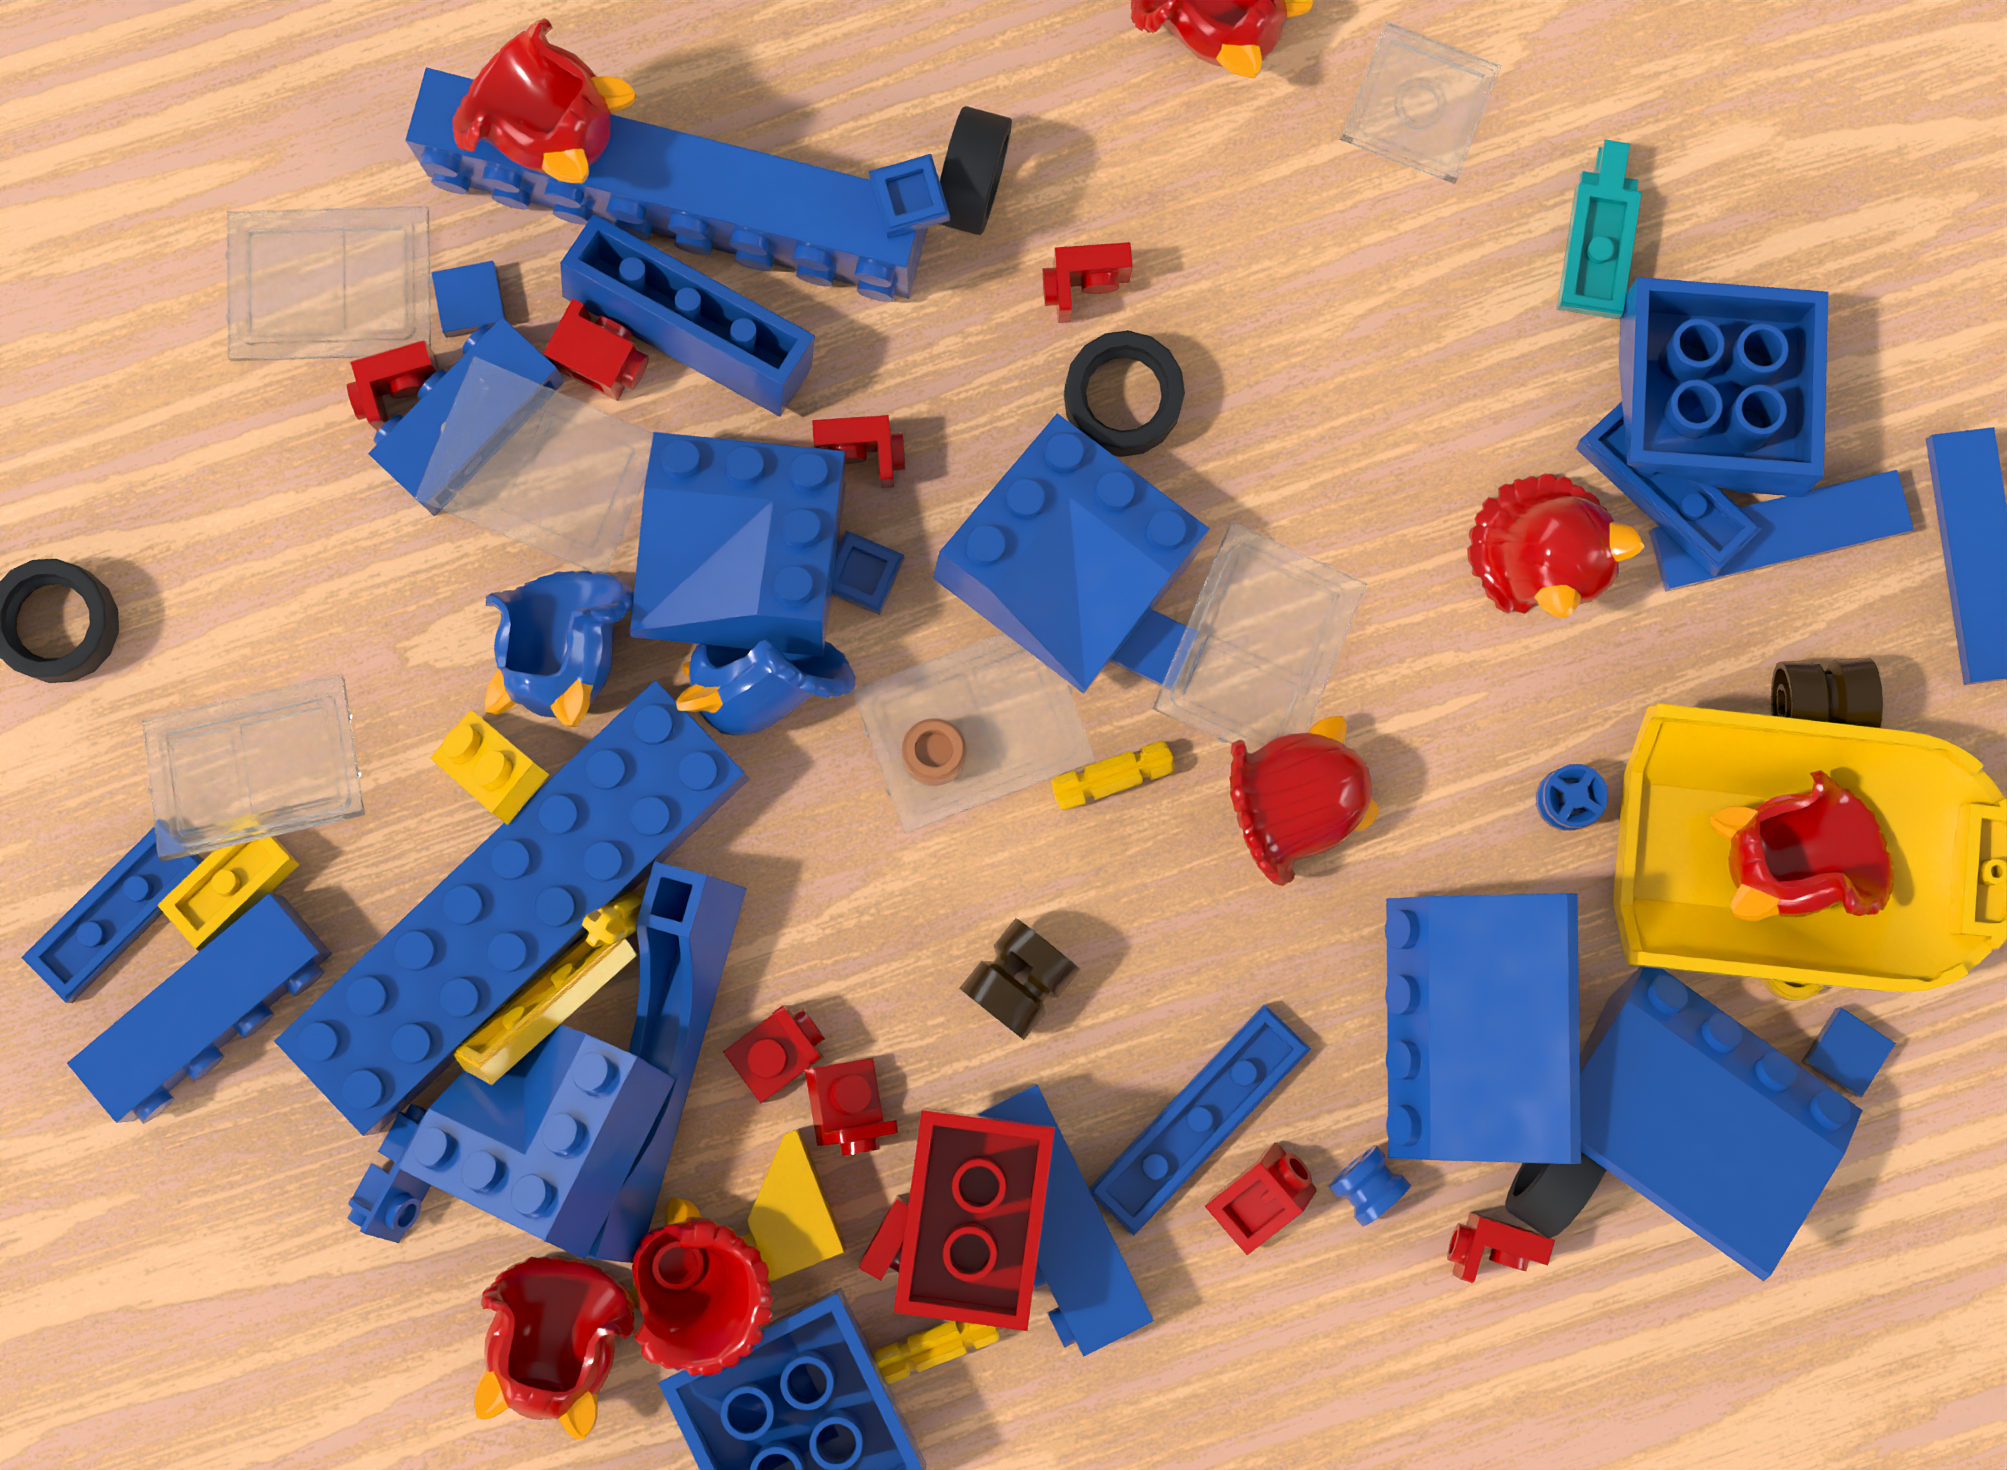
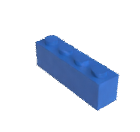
(687, 315)
(200, 1010)
(1076, 1250)

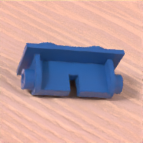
(390, 1201)

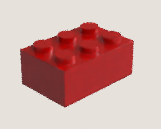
(974, 1219)

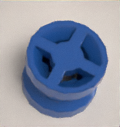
(1579, 788)
(1369, 1185)

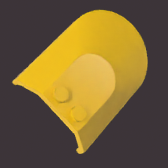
(1927, 796)

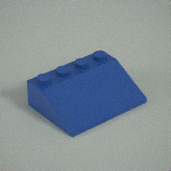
(1483, 1028)
(1708, 1118)

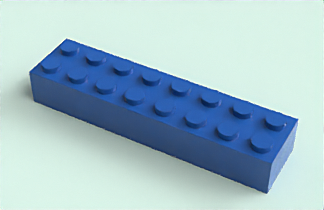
(690, 192)
(510, 909)

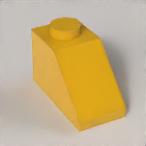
(792, 1214)

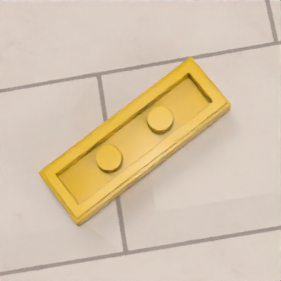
(541, 1007)

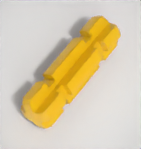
(1113, 775)
(613, 920)
(932, 1348)

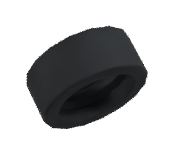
(974, 167)
(1136, 347)
(100, 634)
(1552, 1194)

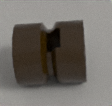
(1841, 694)
(1003, 996)

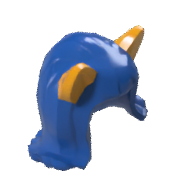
(556, 643)
(756, 687)

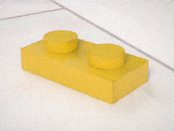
(489, 766)
(226, 888)

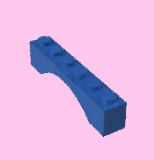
(683, 950)

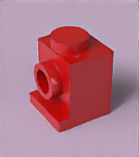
(596, 352)

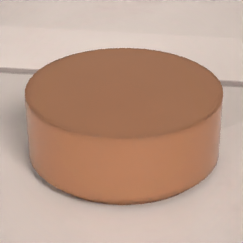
(933, 751)

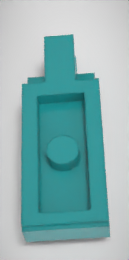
(1601, 237)

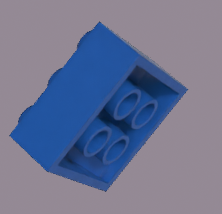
(1725, 383)
(738, 543)
(1069, 552)
(545, 1138)
(797, 1401)

